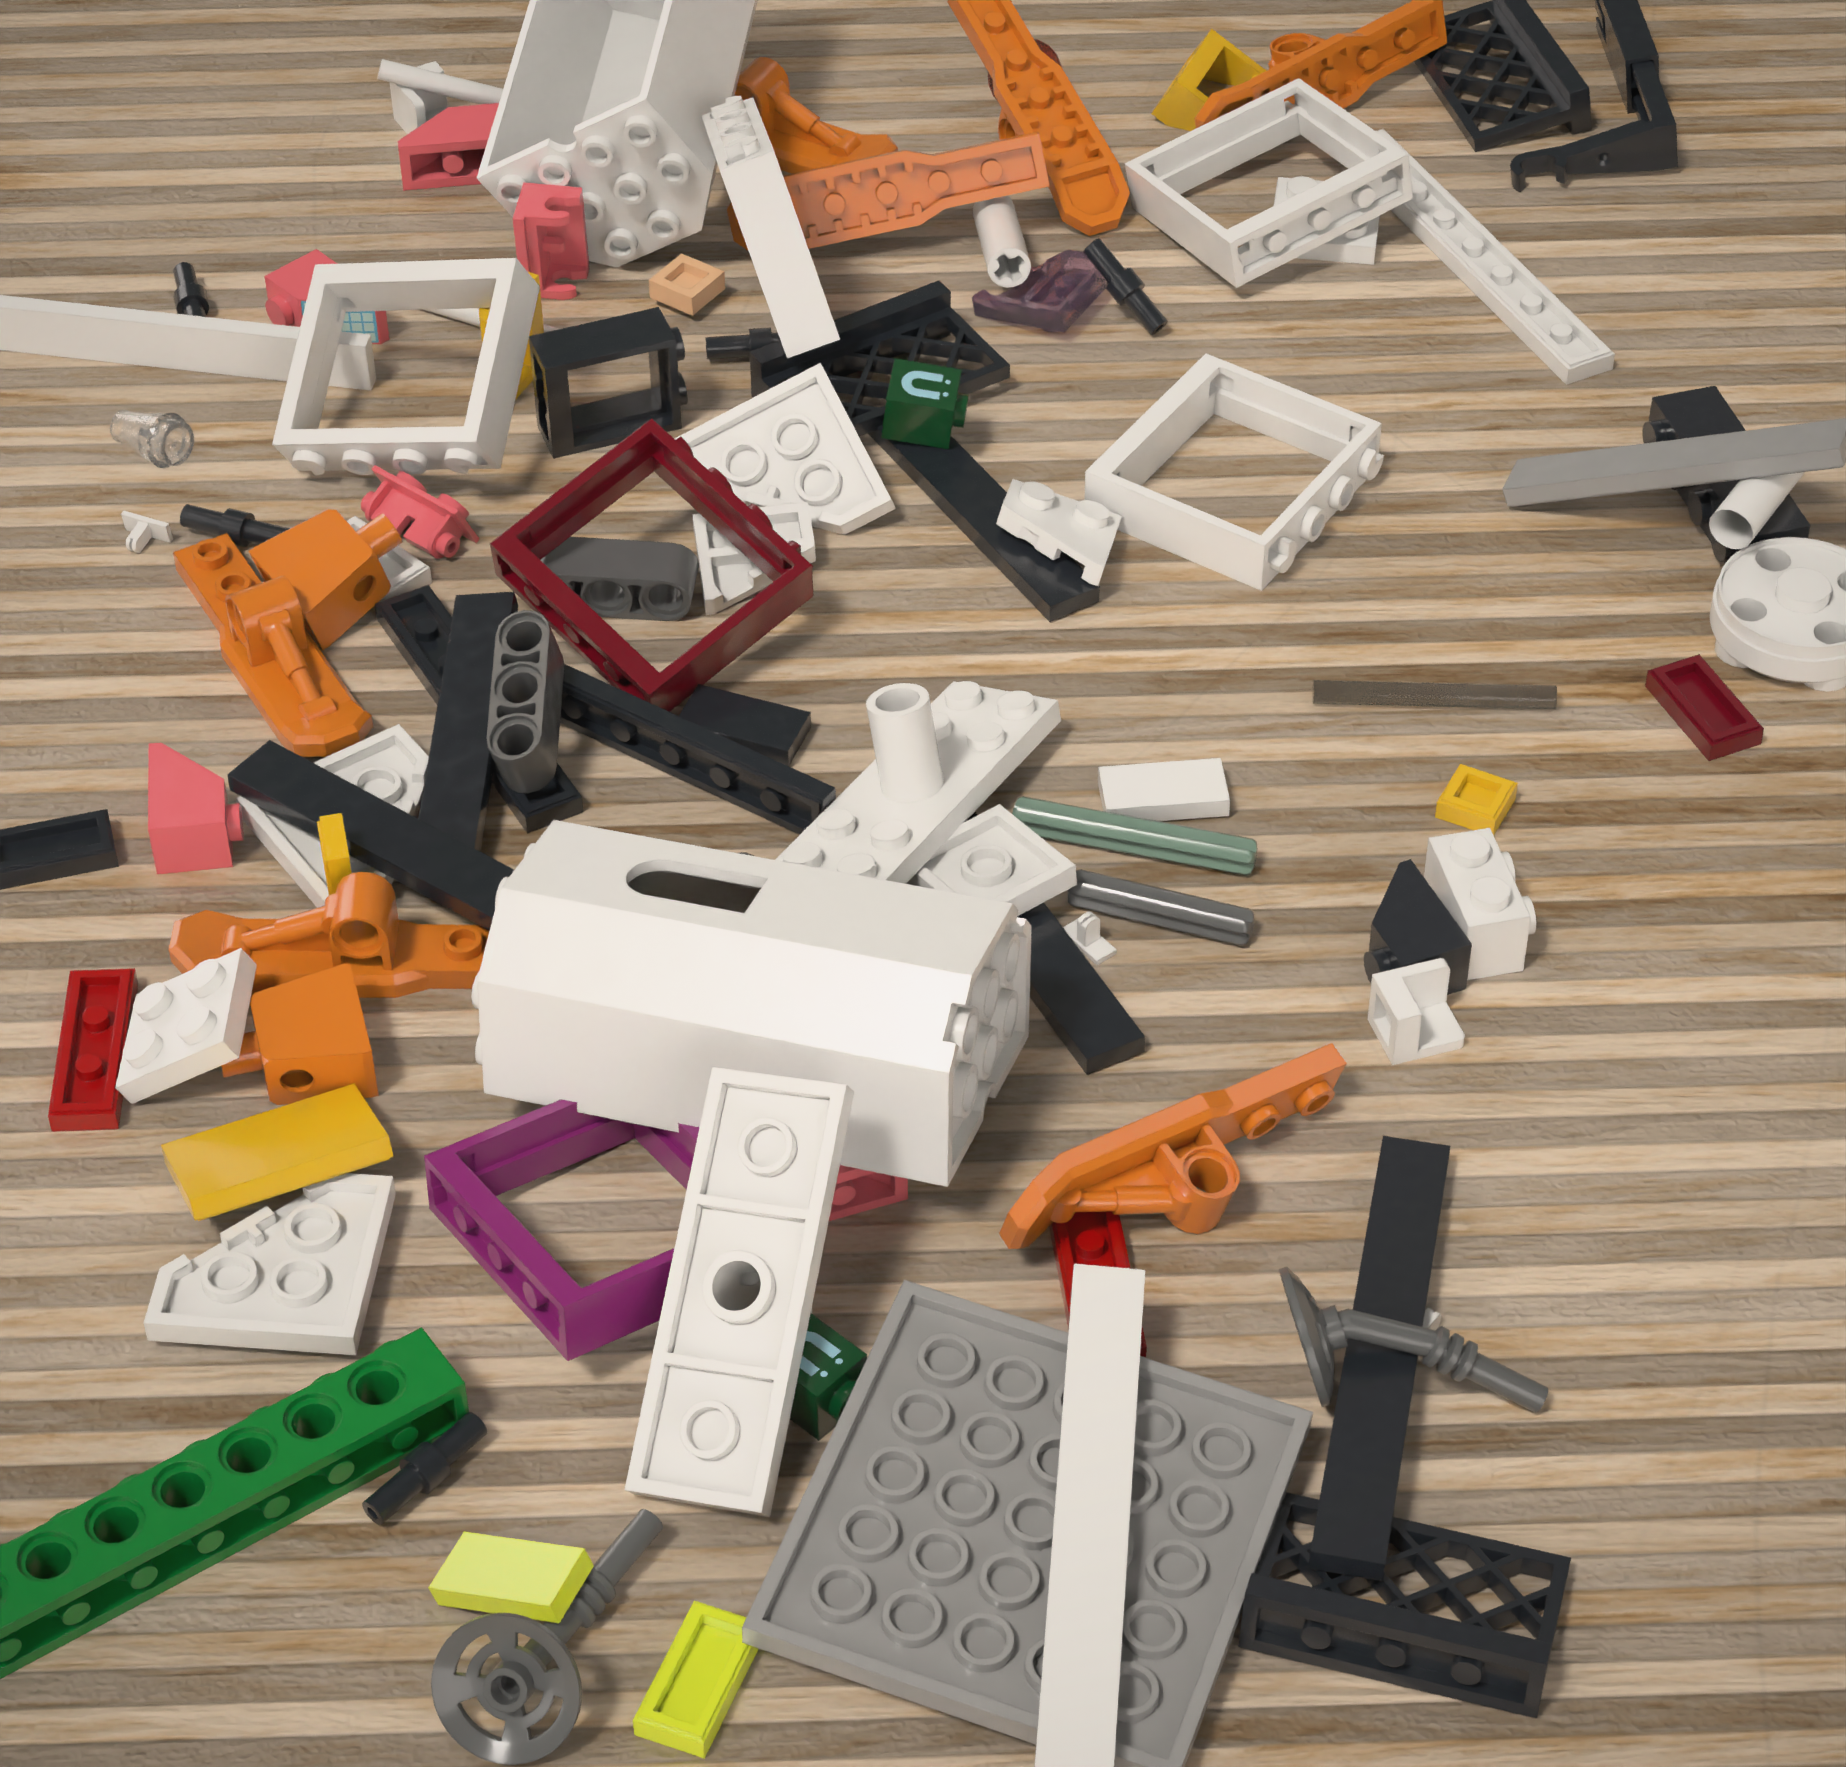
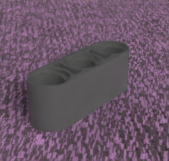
(628, 576)
(525, 701)

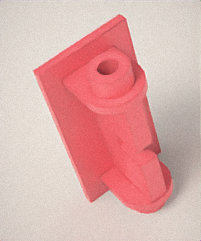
(436, 522)

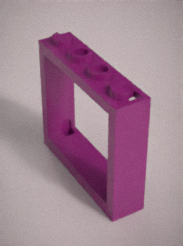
(477, 1169)

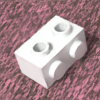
(1482, 897)

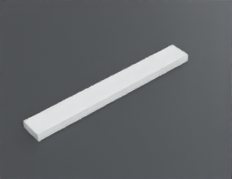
(1501, 279)
(171, 341)
(1091, 1520)

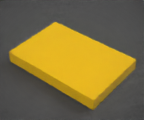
(276, 1152)

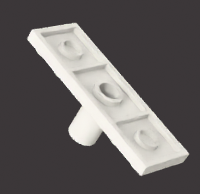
(926, 778)
(740, 1291)

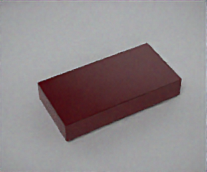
(1704, 707)

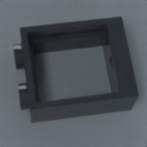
(609, 420)

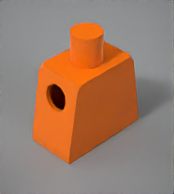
(330, 569)
(308, 1038)

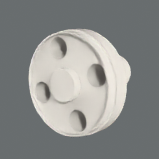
(1784, 611)

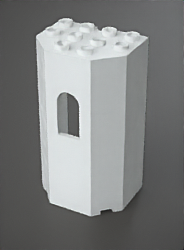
(615, 107)
(650, 960)

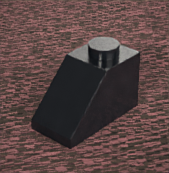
(1416, 928)

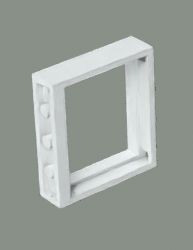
(1372, 185)
(770, 226)
(408, 285)
(1258, 404)

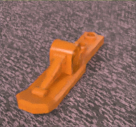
(1342, 64)
(1041, 99)
(795, 131)
(906, 188)
(272, 651)
(352, 927)
(1168, 1154)

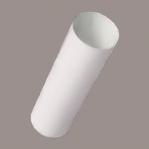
(1002, 241)
(1749, 508)

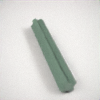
(1138, 836)

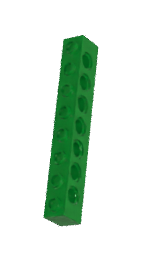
(222, 1495)

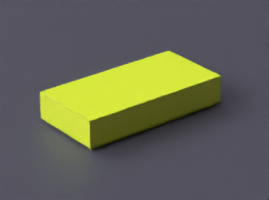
(511, 1576)
(696, 1681)

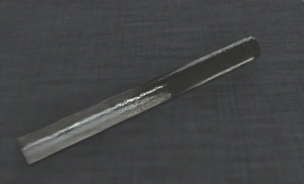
(1434, 694)

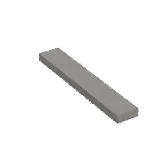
(1678, 463)

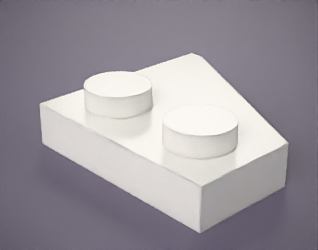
(1060, 524)
(728, 573)

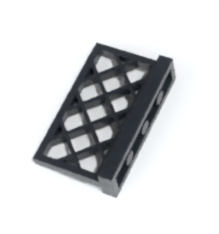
(1531, 56)
(871, 340)
(1394, 1638)

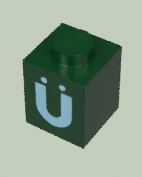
(923, 404)
(824, 1378)

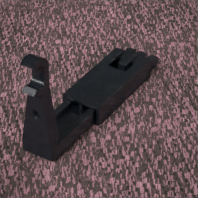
(1634, 147)

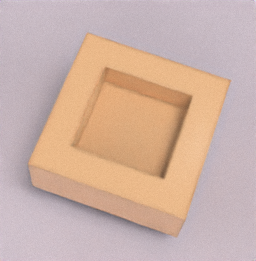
(687, 284)

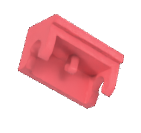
(552, 236)

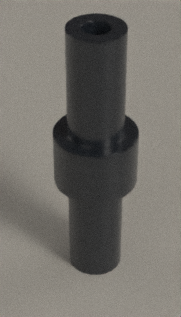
(1125, 286)
(189, 296)
(739, 345)
(237, 524)
(424, 1468)

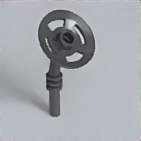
(1327, 1330)
(524, 1668)

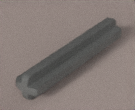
(1162, 907)

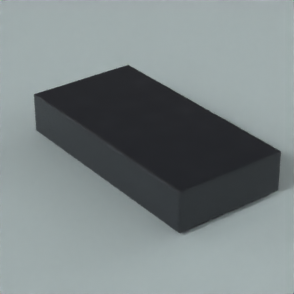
(752, 722)
(56, 849)

